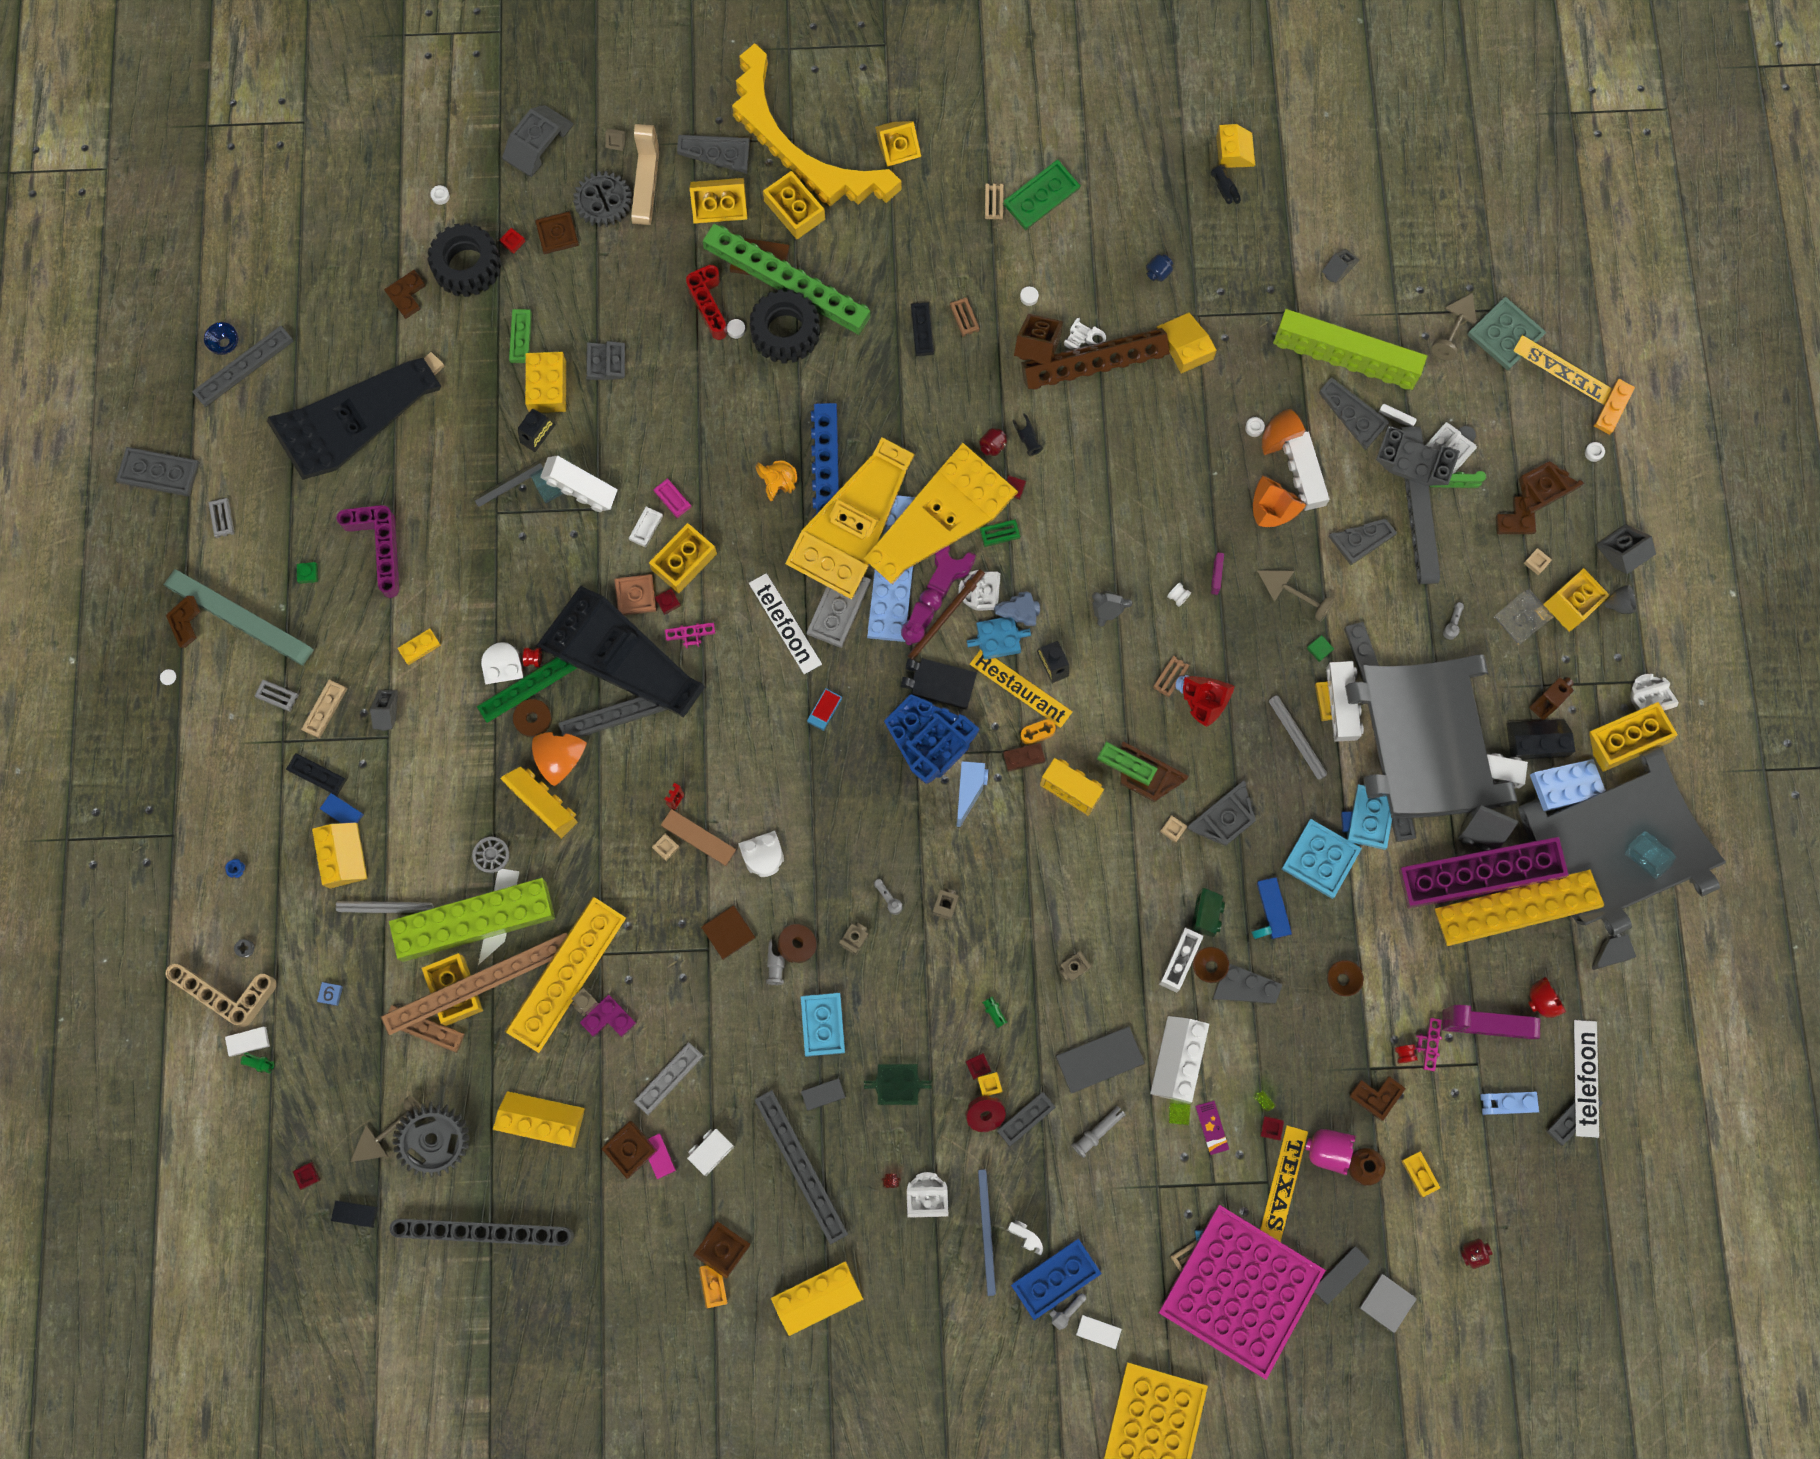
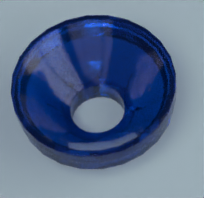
(216, 333)

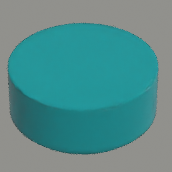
(1262, 932)

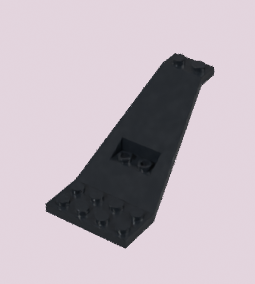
(321, 437)
(609, 646)

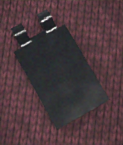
(940, 682)

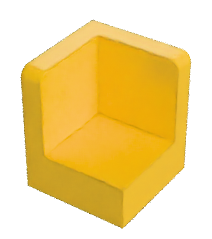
(989, 1084)

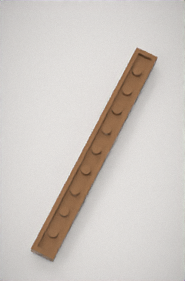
(471, 985)

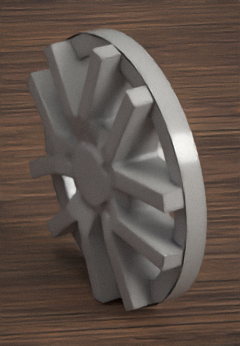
(490, 855)

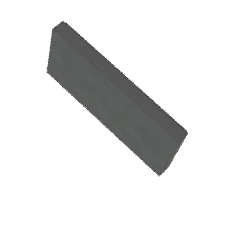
(157, 471)
(507, 484)
(1100, 1060)

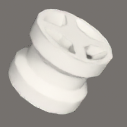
(1179, 594)

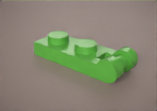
(1463, 480)

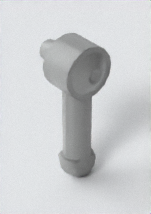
(1452, 630)
(894, 905)
(1061, 1319)

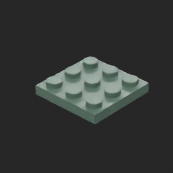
(1502, 330)

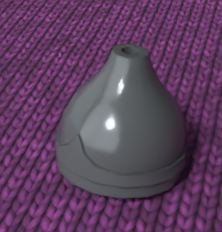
(1622, 600)

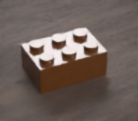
(1038, 339)

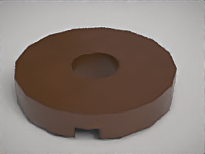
(527, 708)
(804, 936)

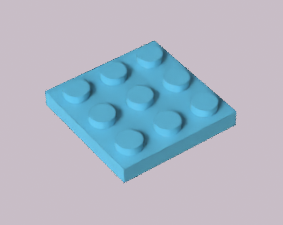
(1321, 858)

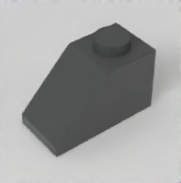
(1340, 265)
(384, 709)
(1614, 951)

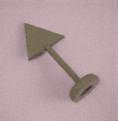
(1464, 310)
(1276, 581)
(369, 1145)

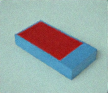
(824, 709)

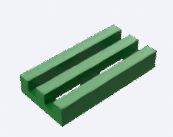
(999, 533)

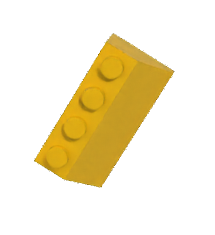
(1631, 736)
(537, 798)
(539, 1119)
(817, 1298)

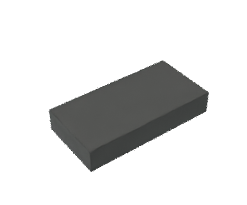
(823, 1094)

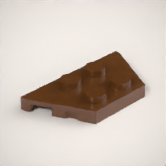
(1545, 486)
(1163, 782)

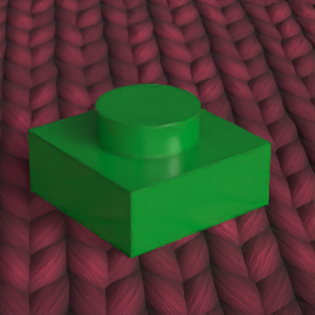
(307, 572)

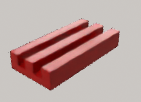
(673, 798)

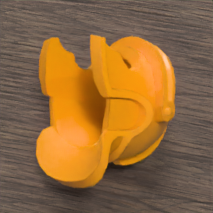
(777, 476)

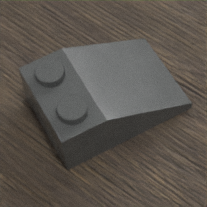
(1486, 829)

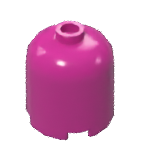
(1331, 1150)

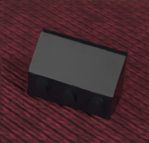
(1540, 739)

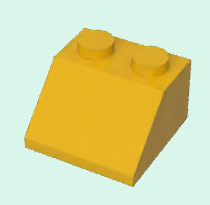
(1235, 146)

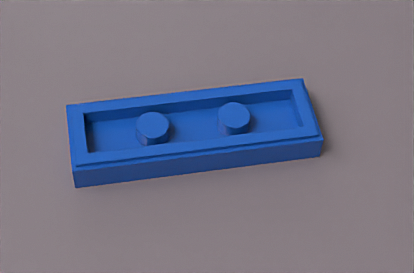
(1274, 908)

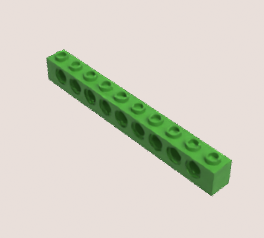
(759, 270)

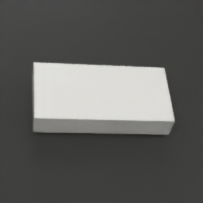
(1397, 415)
(646, 527)
(247, 1041)
(1098, 1332)

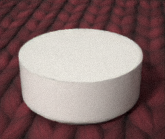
(440, 195)
(1029, 296)
(736, 328)
(1254, 427)
(1594, 451)

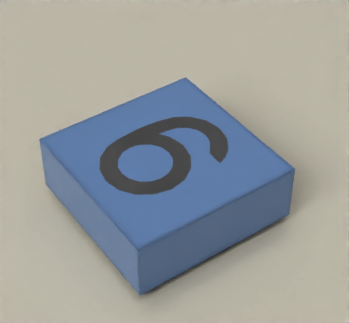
(329, 994)

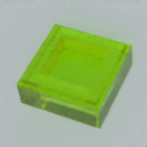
(1264, 1101)
(1179, 1114)

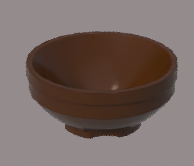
(1211, 954)
(1354, 976)
(1357, 1169)

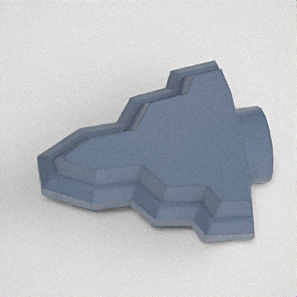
(1020, 608)

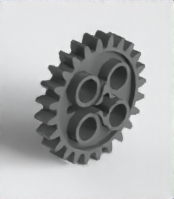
(587, 204)

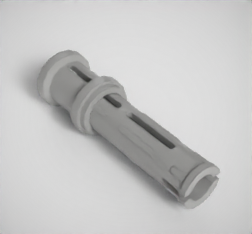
(1091, 1137)

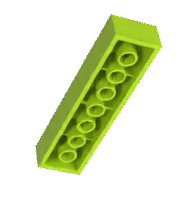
(1349, 349)
(471, 920)

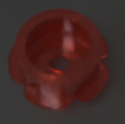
(890, 1181)

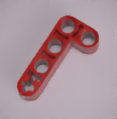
(707, 305)

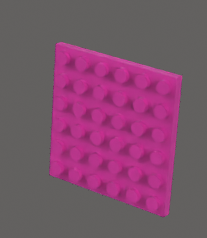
(1241, 1291)

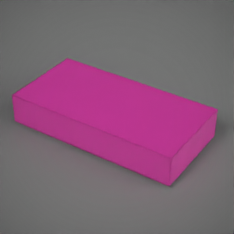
(672, 498)
(661, 1160)

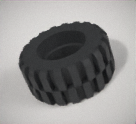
(454, 241)
(779, 305)

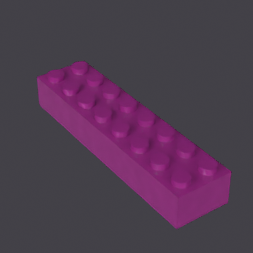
(1483, 872)

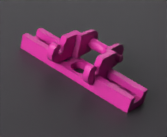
(684, 635)
(1429, 1037)

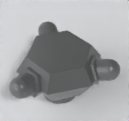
(1108, 606)

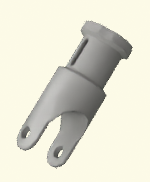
(775, 966)

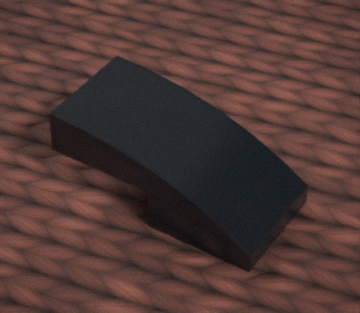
(354, 1214)

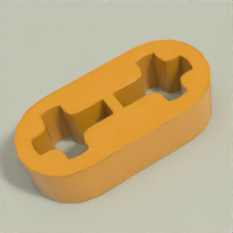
(1036, 727)

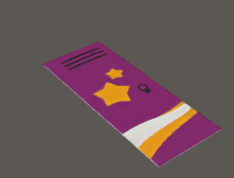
(1212, 1127)

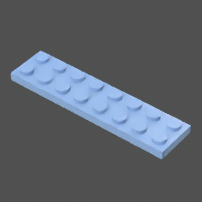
(889, 600)

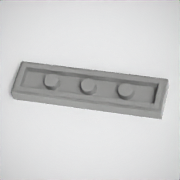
(668, 1078)

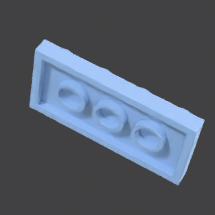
(1567, 784)

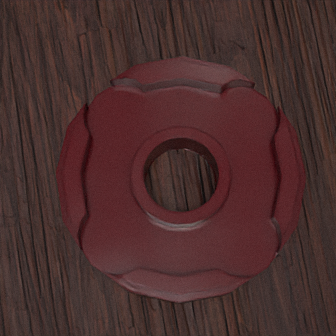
(988, 1122)

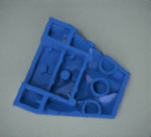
(929, 736)

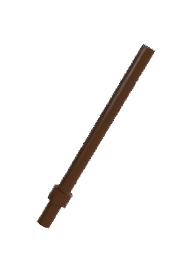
(969, 587)

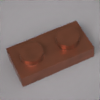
(1024, 757)

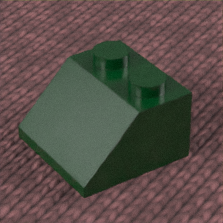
(1207, 913)

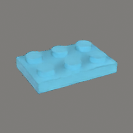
(1370, 820)
(822, 1024)

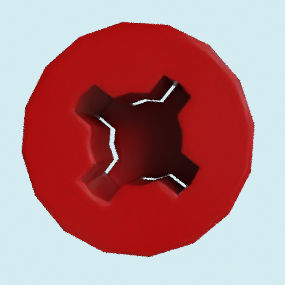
(532, 657)
(1406, 1054)

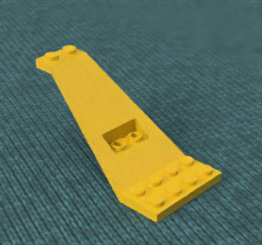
(964, 490)
(836, 549)

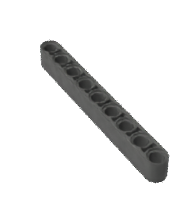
(1421, 523)
(472, 1232)

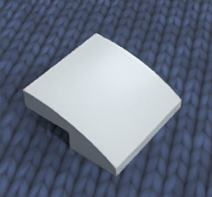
(1452, 438)

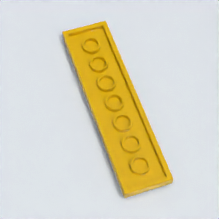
(1518, 908)
(565, 974)

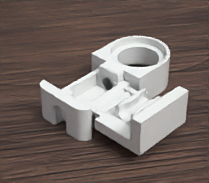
(1082, 333)

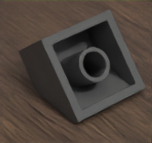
(1627, 548)

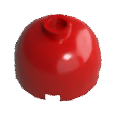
(1545, 999)

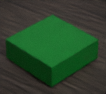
(1320, 648)

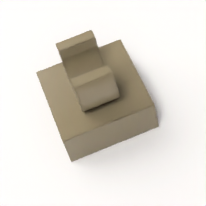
(615, 139)

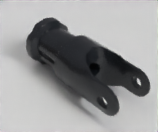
(1225, 185)
(1028, 437)

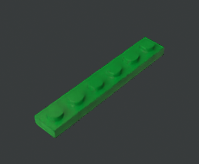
(524, 689)

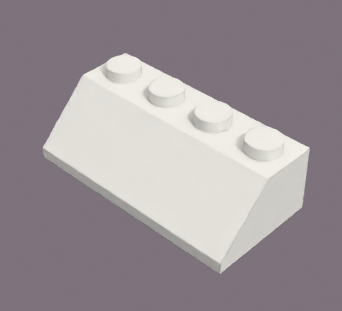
(1179, 1059)

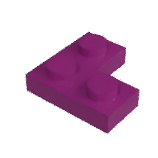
(608, 1013)

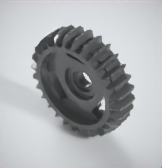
(435, 1153)

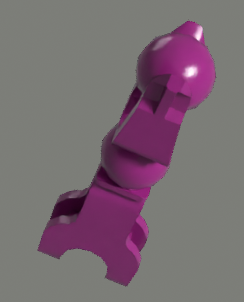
(931, 599)

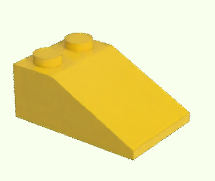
(1188, 342)
(1576, 600)

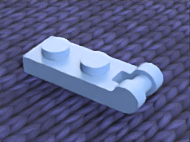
(1510, 1103)

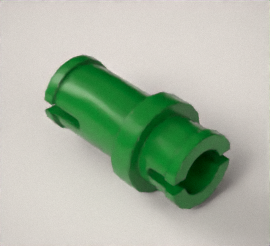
(994, 1012)
(260, 1064)

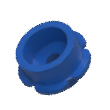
(230, 868)

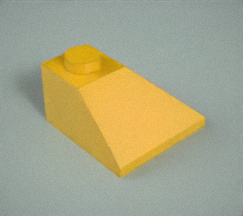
(898, 142)

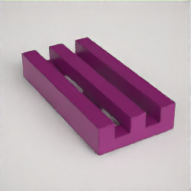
(1217, 573)

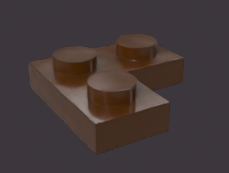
(402, 291)
(1518, 522)
(180, 618)
(1377, 1102)

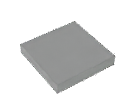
(1387, 1303)

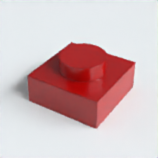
(512, 240)

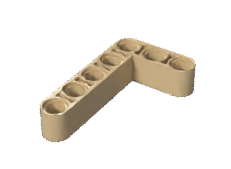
(646, 173)
(218, 998)

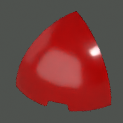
(1206, 697)

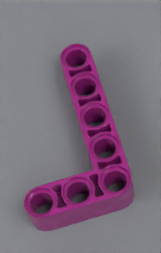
(382, 543)
(1463, 1020)

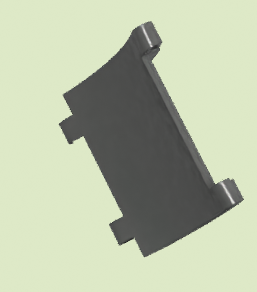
(1429, 739)
(1602, 827)

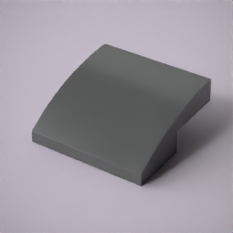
(605, 361)

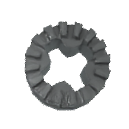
(240, 943)

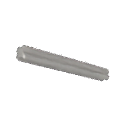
(1298, 737)
(382, 907)

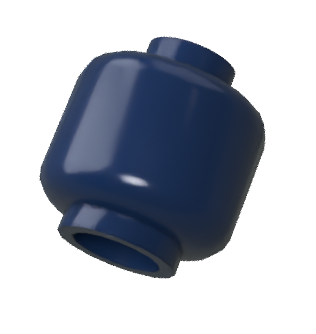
(1159, 267)

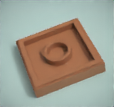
(635, 594)

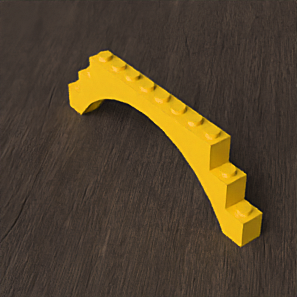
(825, 180)

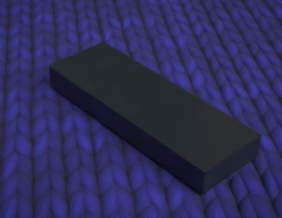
(922, 329)
(316, 774)

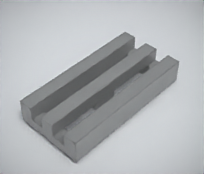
(224, 532)
(290, 702)

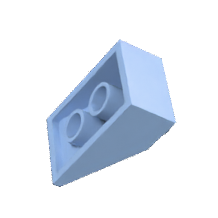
(972, 779)

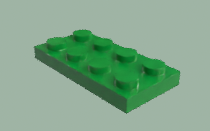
(1041, 194)

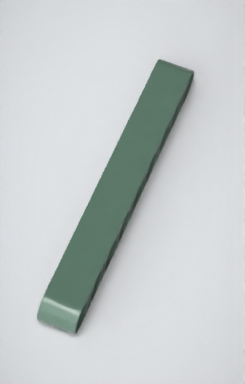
(239, 617)

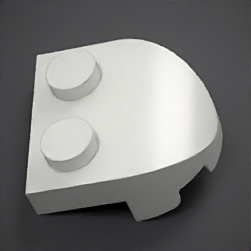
(986, 593)
(501, 663)
(1651, 690)
(762, 854)
(927, 1196)
(1030, 1239)

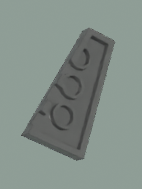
(720, 151)
(1356, 415)

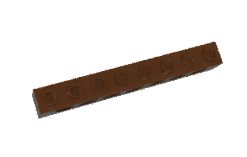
(1085, 355)

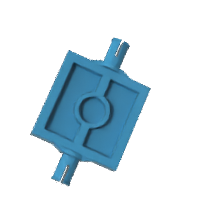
(998, 638)

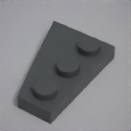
(1360, 541)
(1246, 986)

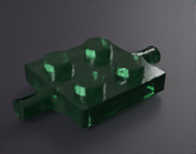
(897, 1084)

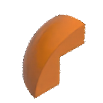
(1280, 429)
(1274, 504)
(556, 755)

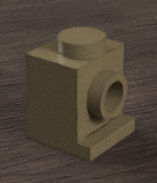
(940, 910)
(854, 945)
(1066, 971)
(584, 1002)

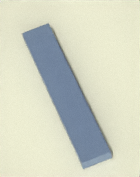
(986, 1233)

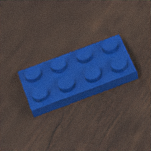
(1056, 1279)

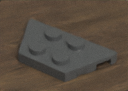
(1226, 817)

